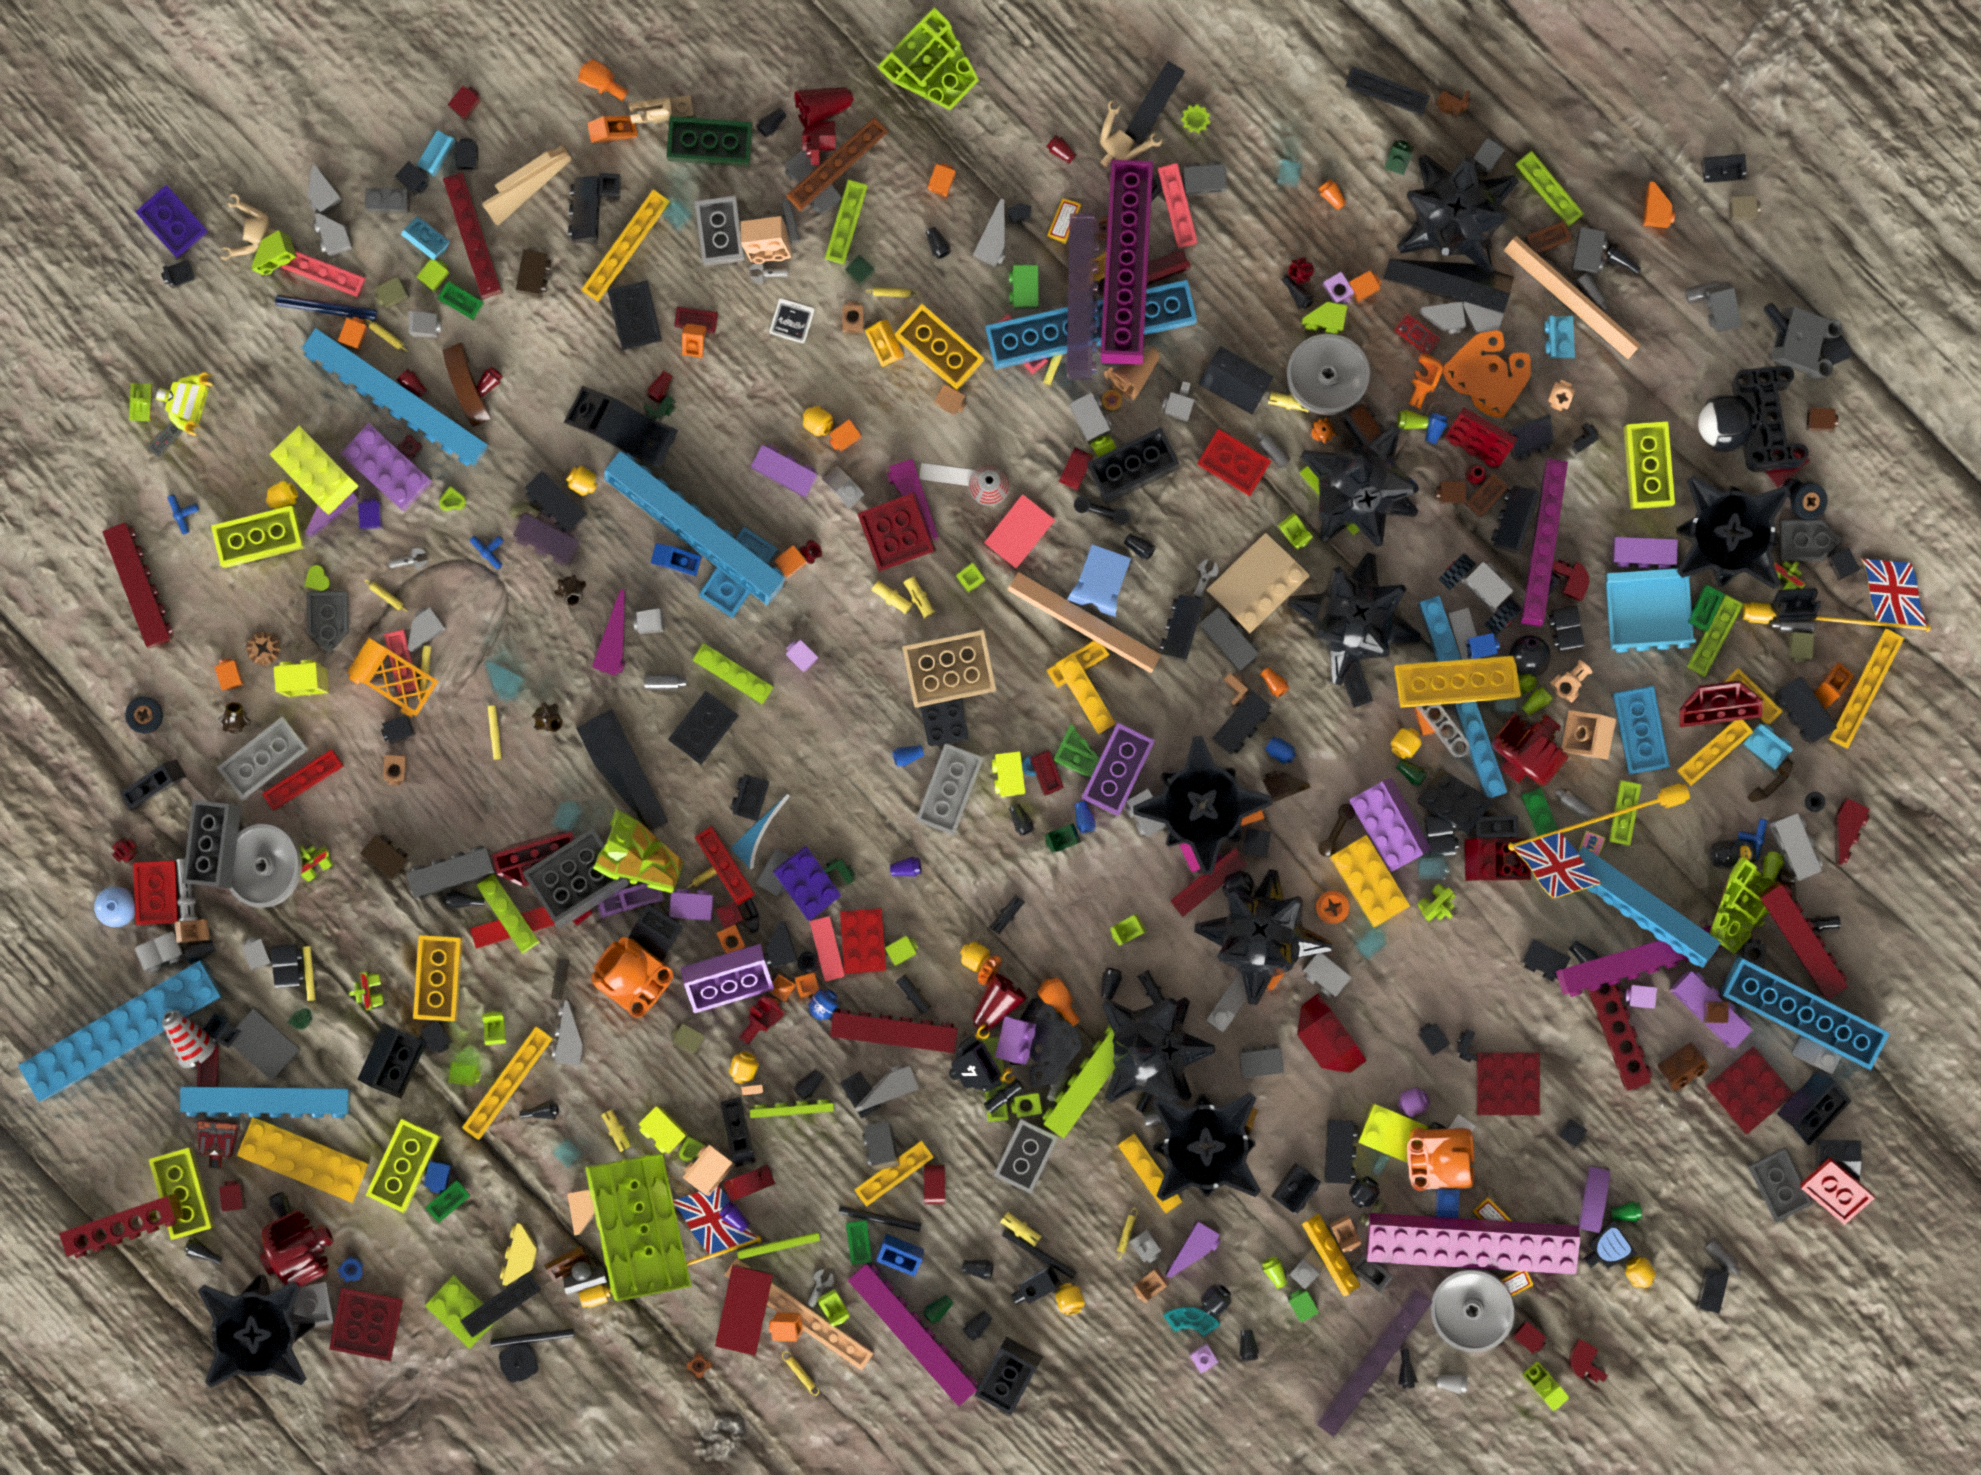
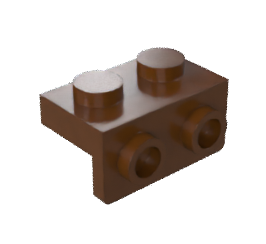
(1449, 104)
(1683, 1066)

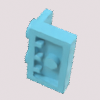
(425, 238)
(1560, 337)
(1767, 745)

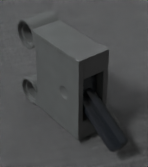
(1801, 338)

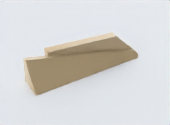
(524, 183)

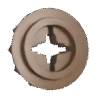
(264, 658)

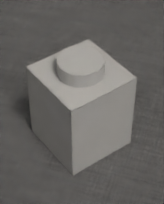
(256, 953)

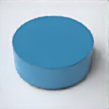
(1027, 767)

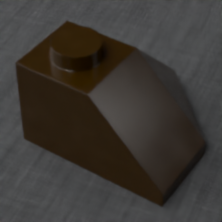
(1282, 785)

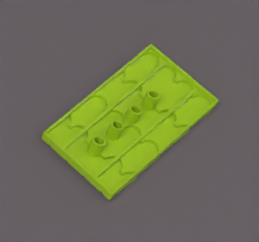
(638, 1227)

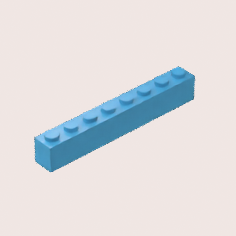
(1649, 911)
(265, 1100)

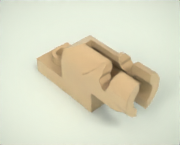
(661, 109)

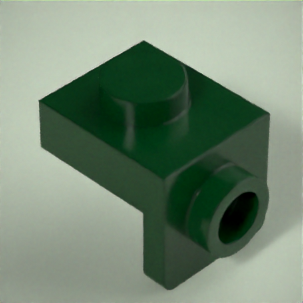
(1399, 157)
(666, 408)
(1062, 838)
(846, 871)

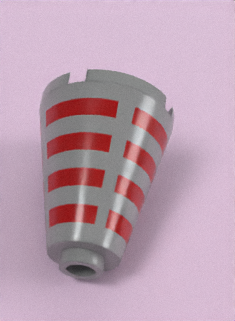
(991, 493)
(187, 1039)

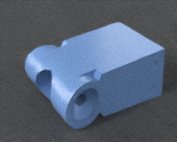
(1101, 580)

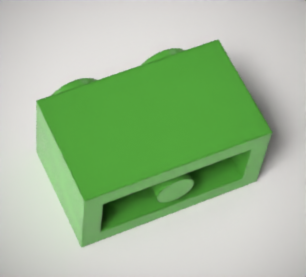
(1024, 287)

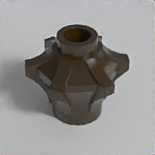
(570, 590)
(234, 718)
(547, 718)

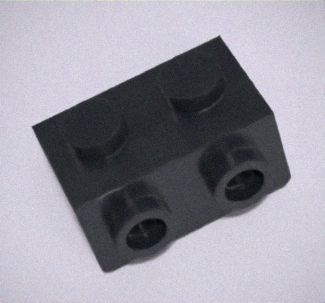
(750, 797)
(1296, 1189)

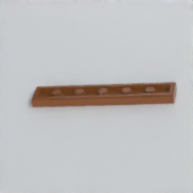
(837, 163)

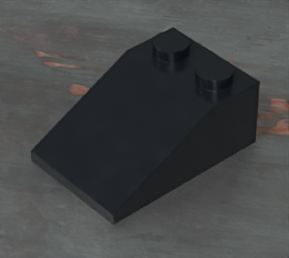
(1532, 437)
(1844, 1152)
(1008, 1375)

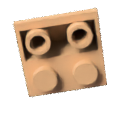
(765, 239)
(708, 1169)

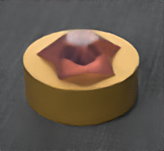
(1111, 400)

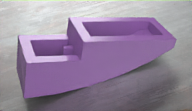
(629, 899)
(1594, 1199)

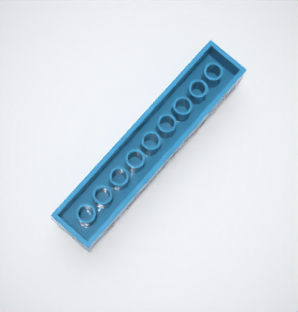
(1046, 333)
(694, 528)
(119, 1031)

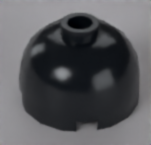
(1530, 655)

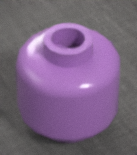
(1414, 1102)

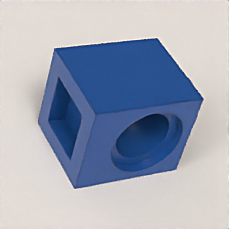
(437, 1176)

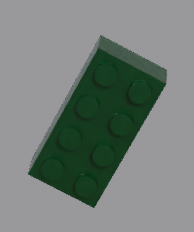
(709, 141)

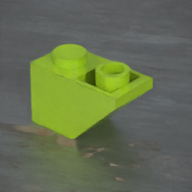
(273, 252)
(1328, 317)
(1545, 1386)

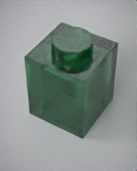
(860, 270)

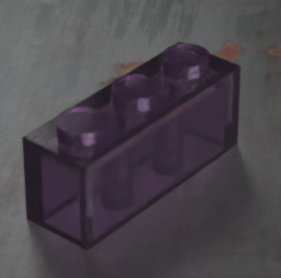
(546, 540)

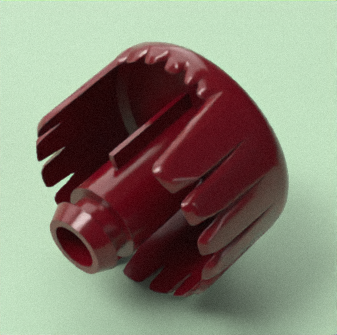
(1530, 751)
(293, 1250)

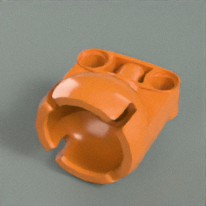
(630, 975)
(1441, 1158)

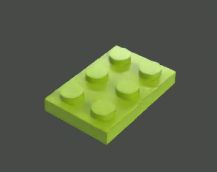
(454, 1303)

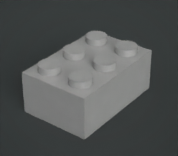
(719, 231)
(1796, 846)
(1025, 1156)

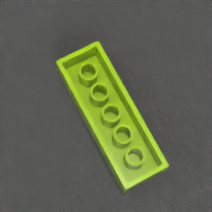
(1082, 1087)

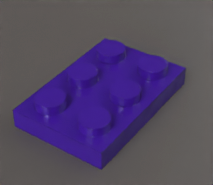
(171, 221)
(806, 883)

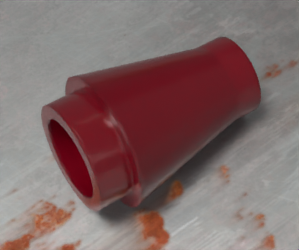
(1060, 148)
(489, 380)
(411, 382)
(658, 389)
(1472, 478)

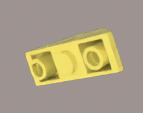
(520, 1255)

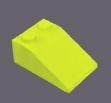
(1388, 1132)

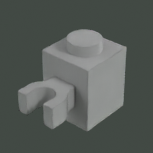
(1179, 404)
(1145, 1246)

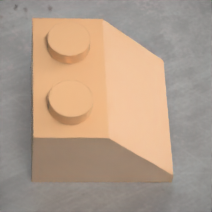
(1588, 734)
(581, 1209)

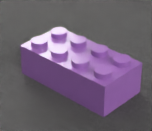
(386, 467)
(1118, 769)
(1390, 824)
(727, 978)
(1694, 993)

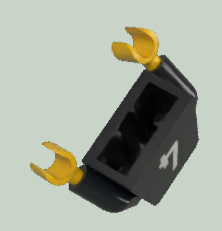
(975, 1065)

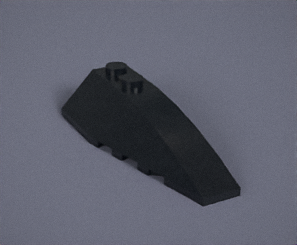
(1453, 281)
(620, 767)

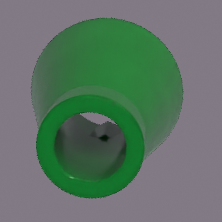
(1627, 1212)

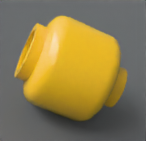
(817, 420)
(581, 480)
(281, 495)
(1406, 743)
(974, 955)
(743, 1067)
(1640, 1272)
(1069, 1299)

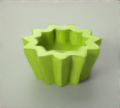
(1195, 118)

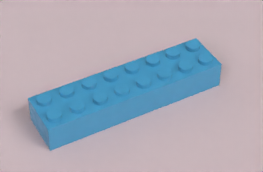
(1804, 1012)

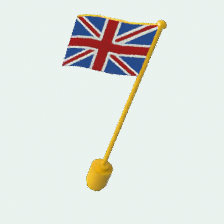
(1891, 593)
(1557, 861)
(707, 1227)

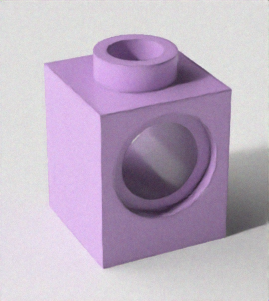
(1338, 280)
(801, 655)
(1641, 996)
(1203, 1358)

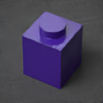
(370, 514)

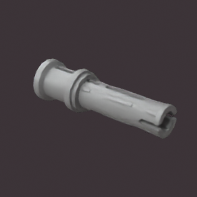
(186, 900)

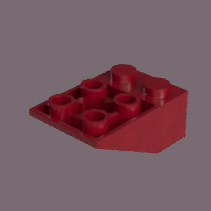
(1493, 861)

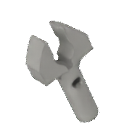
(781, 272)
(410, 560)
(1204, 577)
(819, 1286)

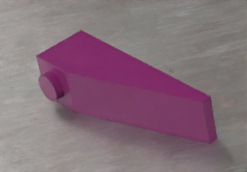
(906, 482)
(611, 650)

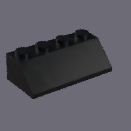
(1133, 465)

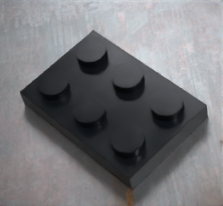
(634, 315)
(703, 727)
(1454, 801)

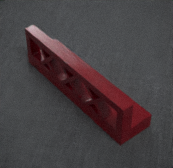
(1167, 266)
(1207, 884)

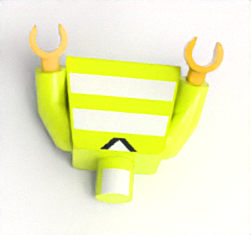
(186, 400)

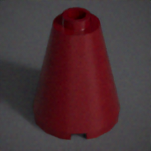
(821, 103)
(997, 1002)

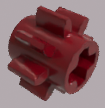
(1301, 270)
(124, 850)

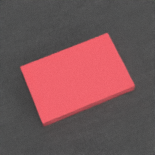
(1019, 531)

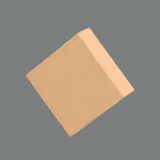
(755, 1089)

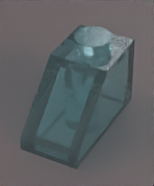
(504, 682)

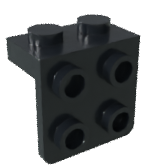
(945, 722)

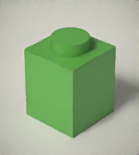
(1302, 1305)

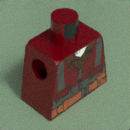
(217, 1140)

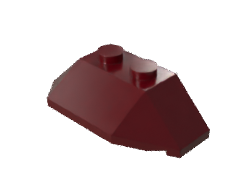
(1720, 704)
(519, 857)
(1327, 1037)

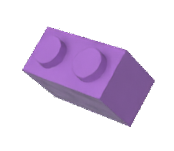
(691, 906)
(1015, 1040)

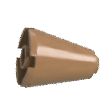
(1130, 378)

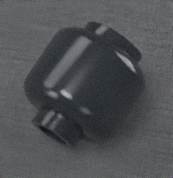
(1240, 881)
(1364, 1192)
(1216, 1299)

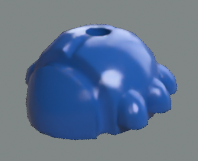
(352, 1263)

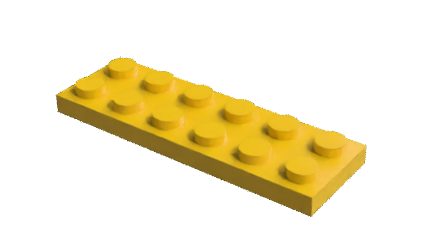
(1457, 681)
(302, 1159)

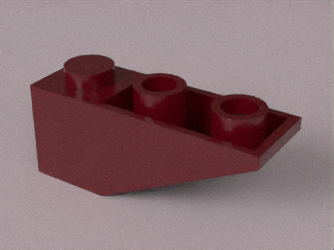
(1847, 826)

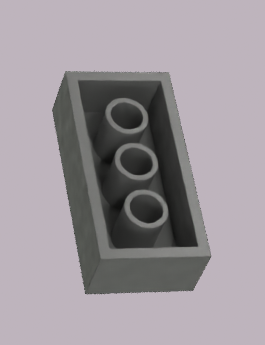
(211, 844)
(451, 873)

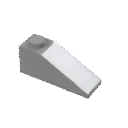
(992, 242)
(1228, 1004)
(890, 1086)

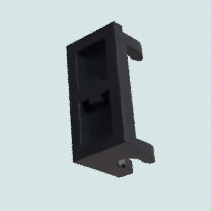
(1723, 168)
(1796, 604)
(856, 1089)

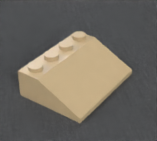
(1257, 583)
(949, 668)

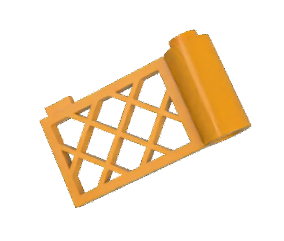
(367, 665)

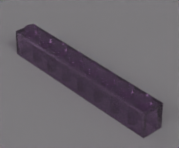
(1080, 296)
(1373, 1362)

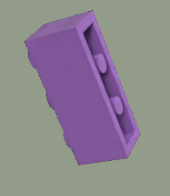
(784, 470)
(1644, 552)

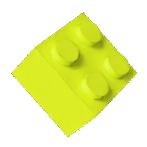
(1010, 774)
(662, 1130)

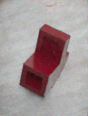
(818, 138)
(1577, 579)
(749, 1183)
(1580, 1361)

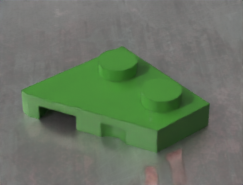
(1076, 754)

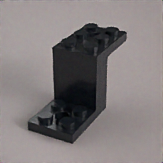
(621, 426)

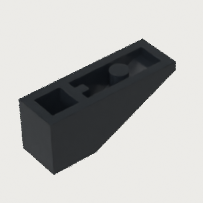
(153, 784)
(737, 1132)

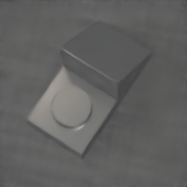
(1372, 1273)

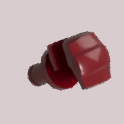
(762, 1016)

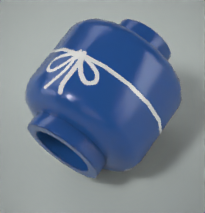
(823, 1004)

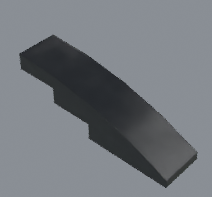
(1154, 102)

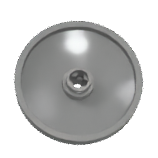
(1332, 357)
(265, 866)
(1469, 1328)

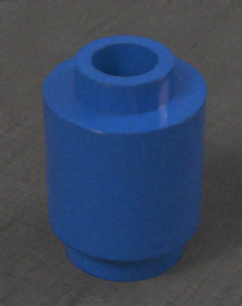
(1281, 750)

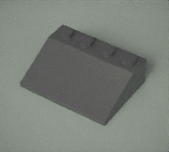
(569, 883)

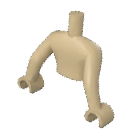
(1119, 144)
(254, 229)

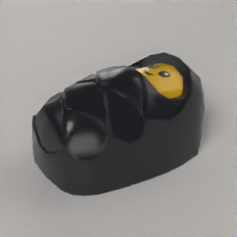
(1727, 852)

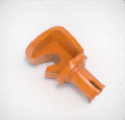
(601, 77)
(1424, 384)
(1056, 994)

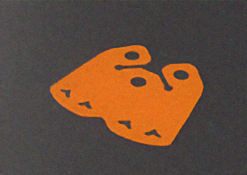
(1480, 382)

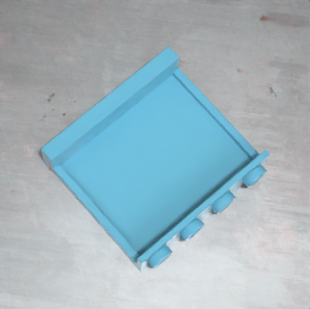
(1648, 610)

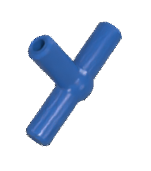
(179, 513)
(486, 552)
(1757, 838)

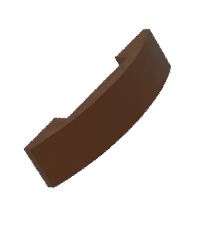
(465, 386)

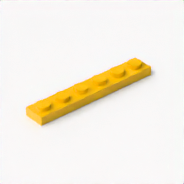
(625, 246)
(1866, 688)
(507, 1083)

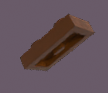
(1549, 237)
(1486, 495)
(562, 1266)

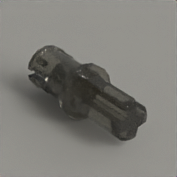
(560, 978)

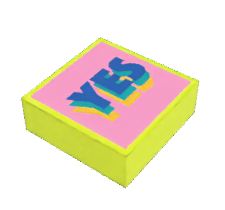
(1592, 842)

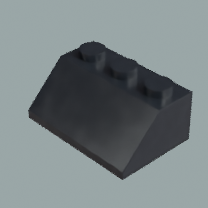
(584, 210)
(1236, 380)
(1514, 519)
(1181, 627)
(1804, 710)
(392, 1060)
(1814, 1107)

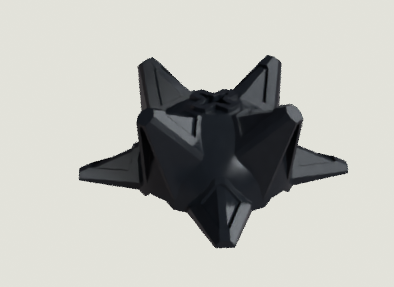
(1474, 224)
(1362, 487)
(1747, 518)
(1361, 636)
(1222, 812)
(1248, 950)
(1152, 1050)
(1211, 1167)
(255, 1332)

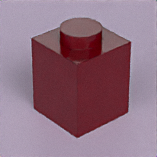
(464, 102)
(730, 914)
(232, 1196)
(1529, 1337)

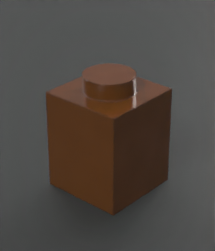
(1821, 419)
(1451, 492)
(1716, 1012)

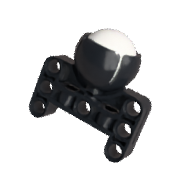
(1741, 420)

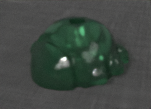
(301, 1019)

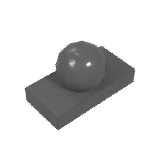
(789, 221)
(584, 1277)

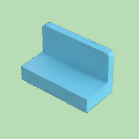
(436, 153)

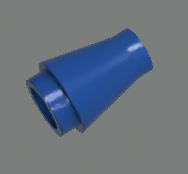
(1435, 427)
(906, 755)
(1084, 819)

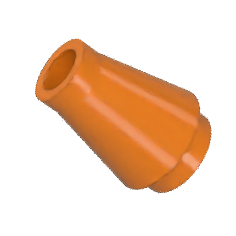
(1332, 194)
(1275, 683)

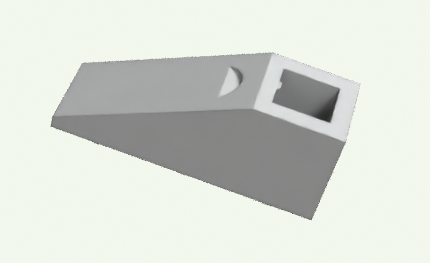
(570, 1043)

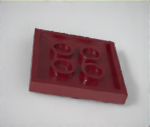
(1480, 438)
(896, 532)
(1508, 1083)
(1749, 1090)
(366, 1324)

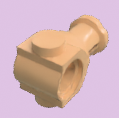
(1561, 395)
(1573, 681)

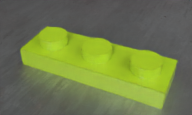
(1623, 824)

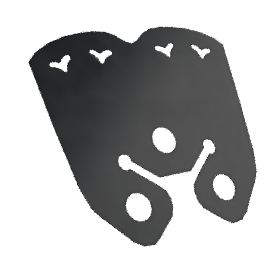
(1056, 1045)

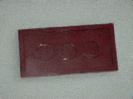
(744, 1310)

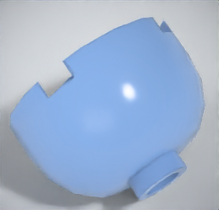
(115, 906)

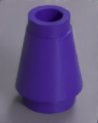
(908, 867)
(732, 1215)

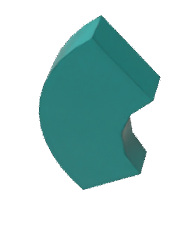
(1191, 1318)

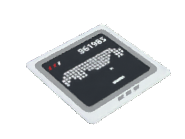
(791, 320)

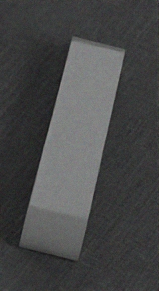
(1436, 725)

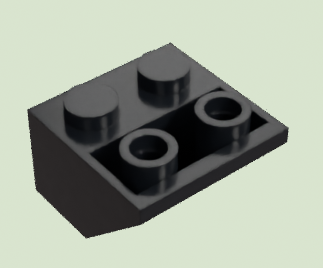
(655, 932)

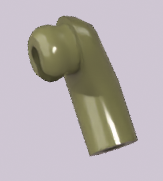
(524, 507)
(1378, 1208)

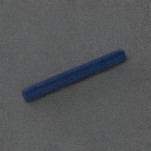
(325, 307)

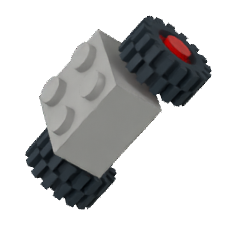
(1486, 587)

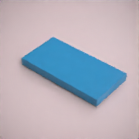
(723, 590)
(1641, 730)

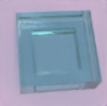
(567, 1153)
(1380, 1164)

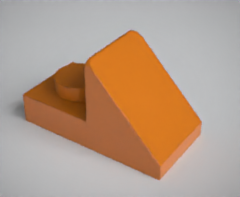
(693, 340)

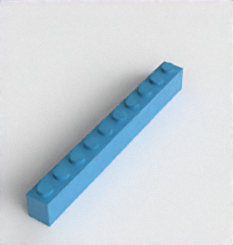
(395, 397)
(1466, 712)

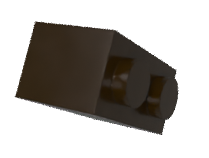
(533, 273)
(385, 856)

